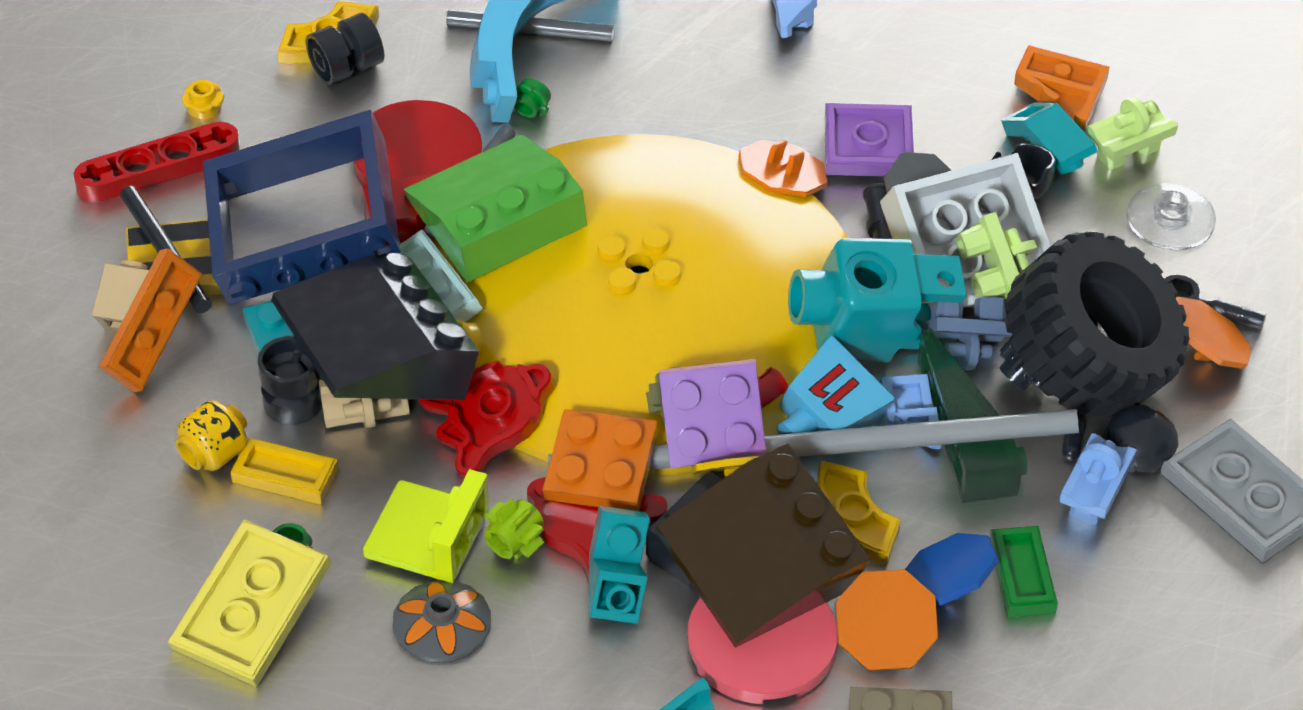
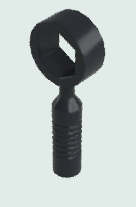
(1235, 313)

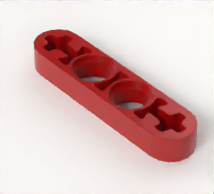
(155, 156)

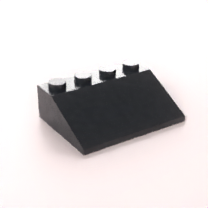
(379, 331)

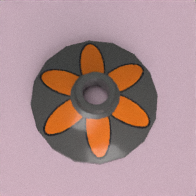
(441, 635)

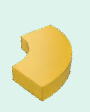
(293, 45)
(849, 496)

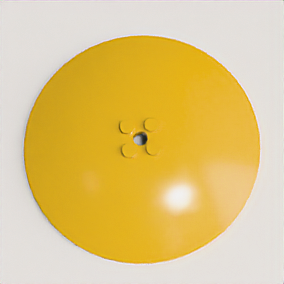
(712, 291)

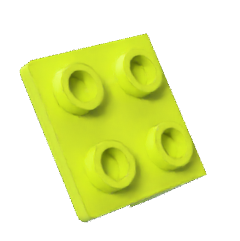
(430, 528)

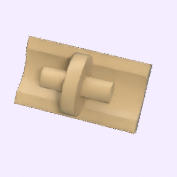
(355, 410)

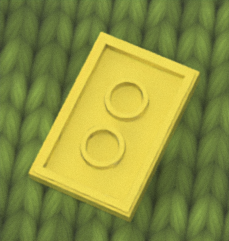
(250, 603)

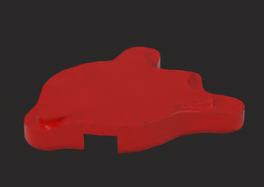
(496, 415)
(571, 526)

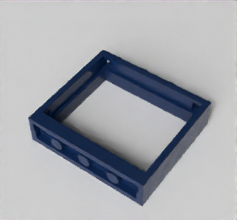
(288, 160)

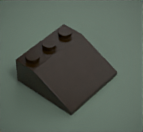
(763, 546)

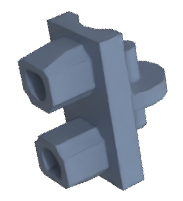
(987, 326)

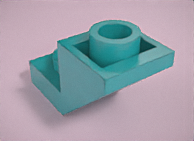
(1053, 130)
(614, 565)

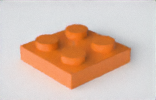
(600, 460)

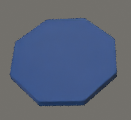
(954, 565)

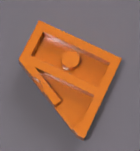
(1062, 80)

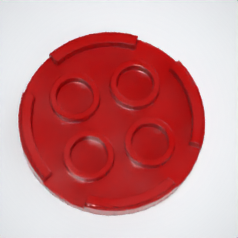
(424, 138)

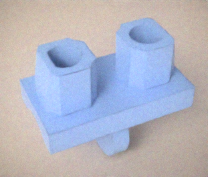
(1096, 479)

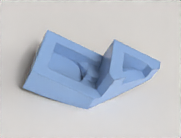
(793, 14)
(911, 400)

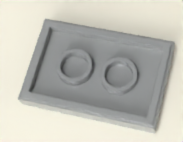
(1241, 488)

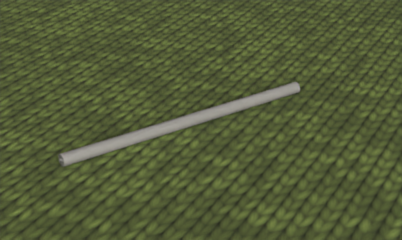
(912, 434)

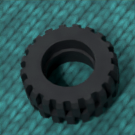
(1065, 346)

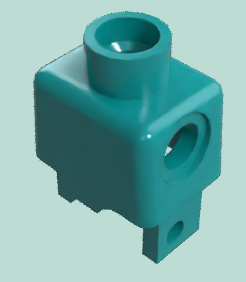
(873, 295)

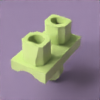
(1134, 129)
(1002, 252)

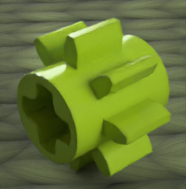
(514, 529)

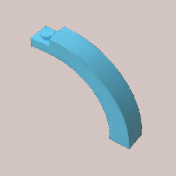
(492, 52)

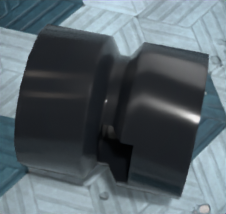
(348, 47)
(288, 382)

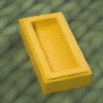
(285, 471)

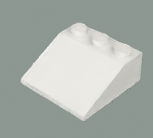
(946, 204)

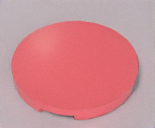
(769, 666)

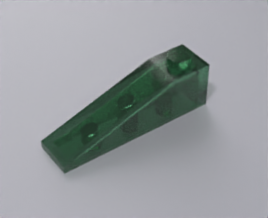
(979, 468)

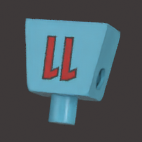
(833, 394)

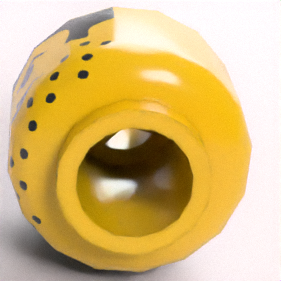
(211, 435)

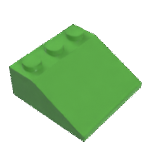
(499, 206)

